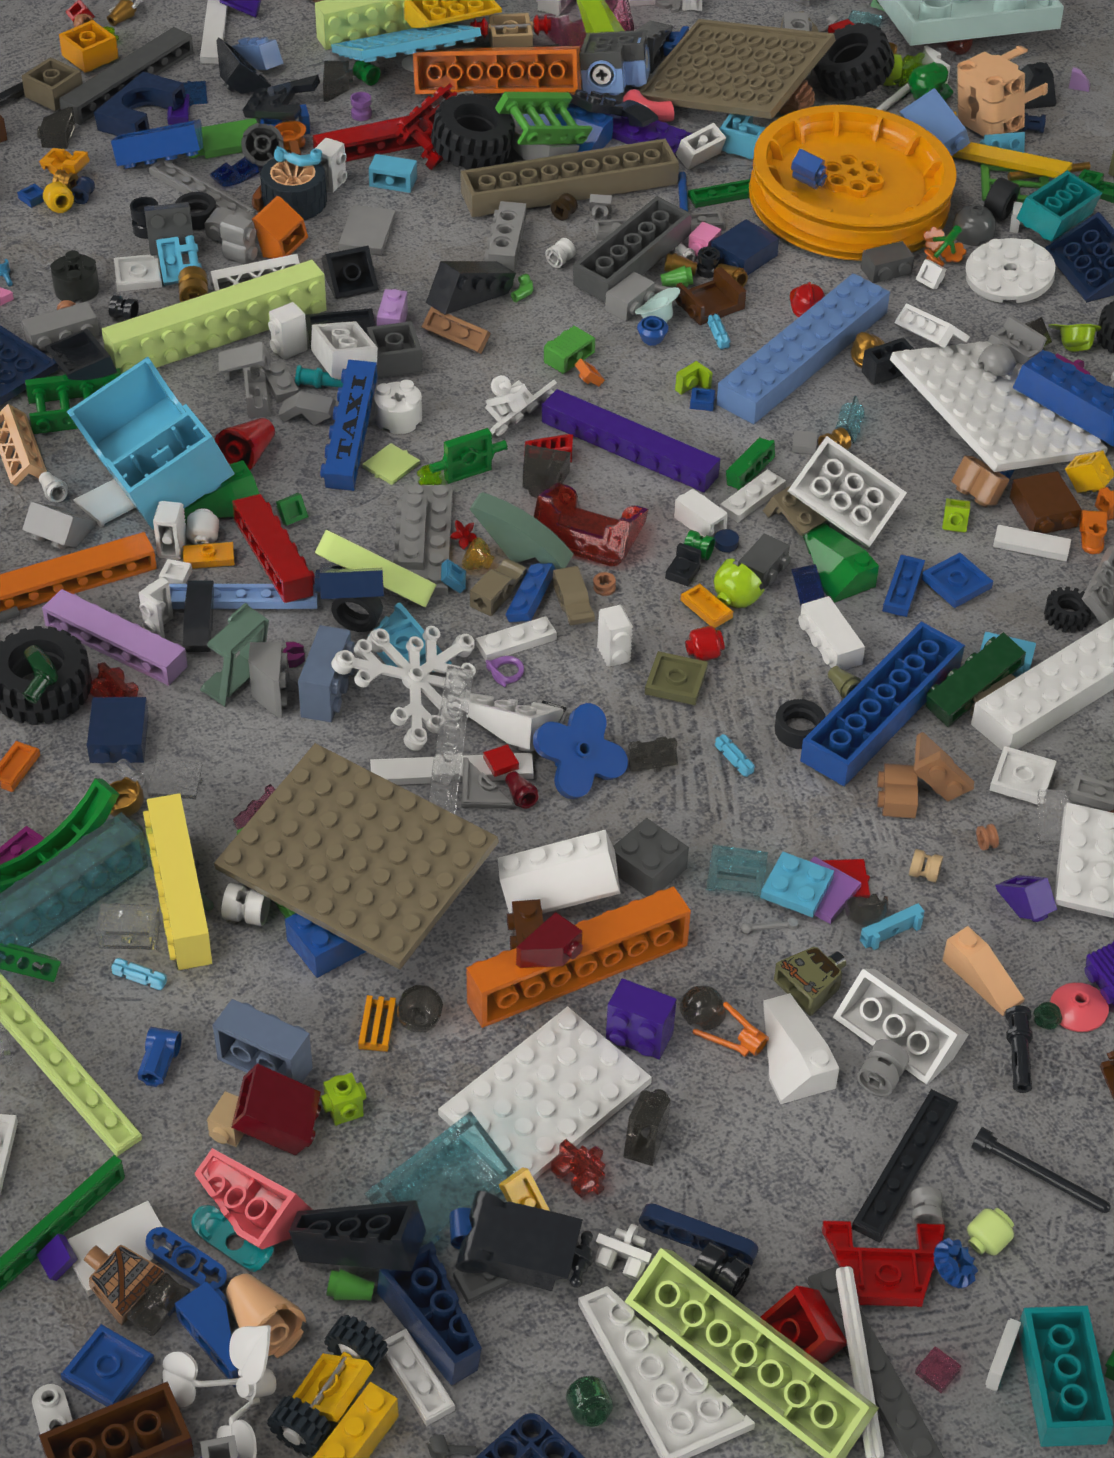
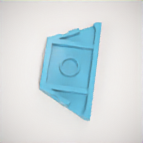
(401, 628)

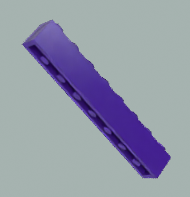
(631, 440)

